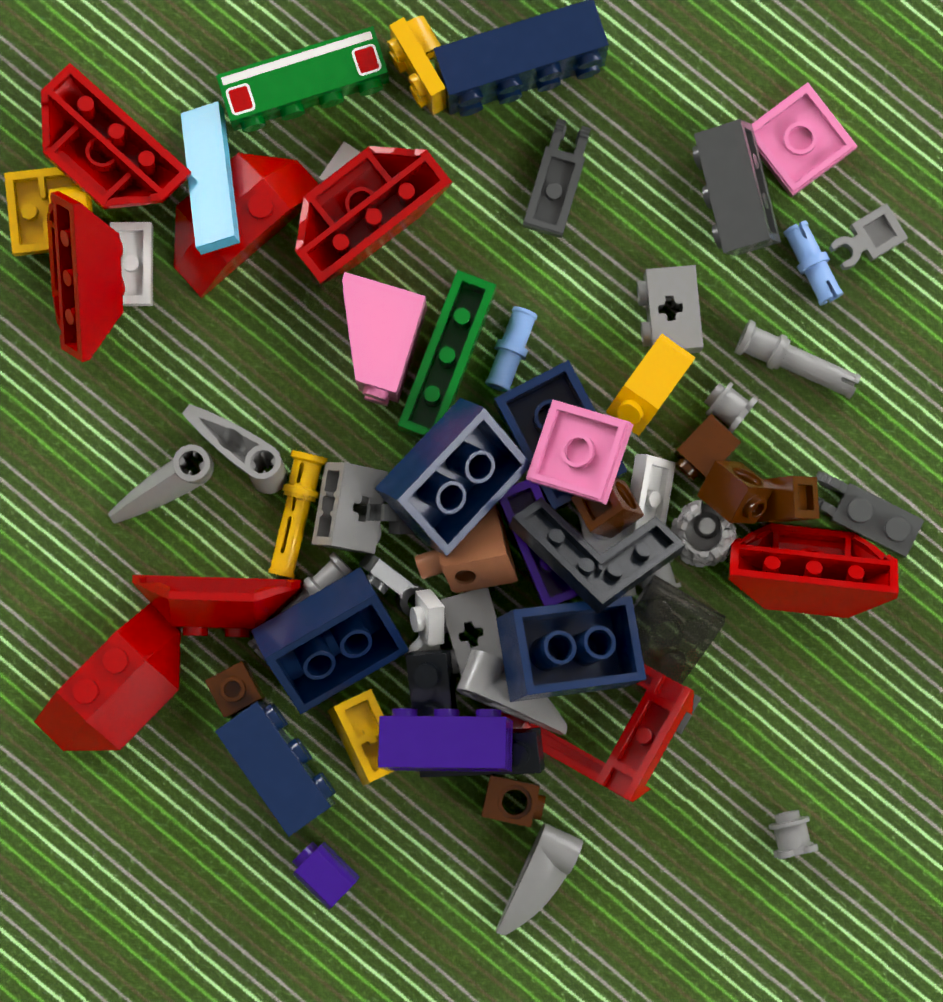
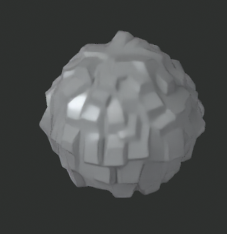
(704, 533)

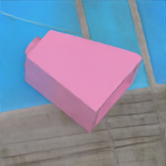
(382, 335)

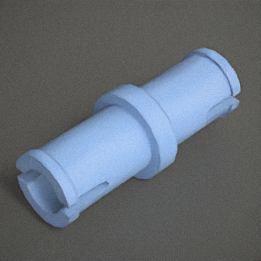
(813, 263)
(511, 349)

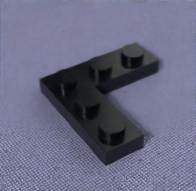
(595, 576)
(434, 688)

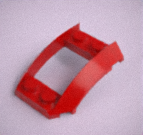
(638, 746)

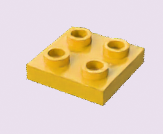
(411, 51)
(28, 204)

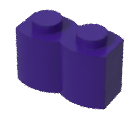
(324, 873)

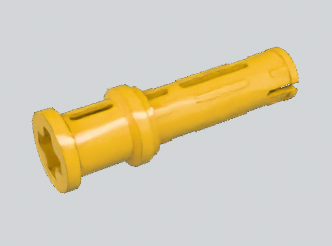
(300, 493)

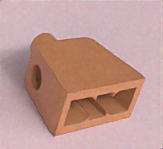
(477, 561)

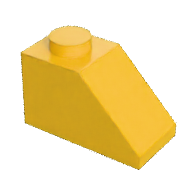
(651, 384)

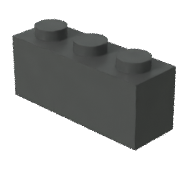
(736, 188)

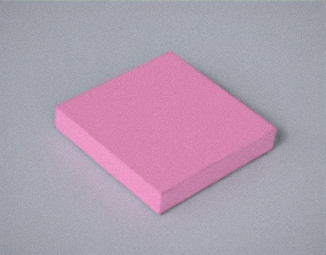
(801, 140)
(579, 452)

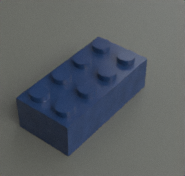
(522, 57)

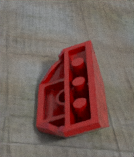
(104, 146)
(266, 200)
(365, 207)
(83, 275)
(812, 571)
(217, 601)
(117, 687)

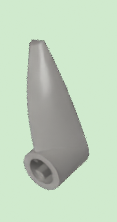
(241, 449)
(164, 484)
(486, 682)
(541, 876)

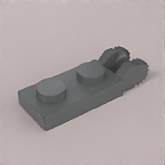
(556, 183)
(870, 516)

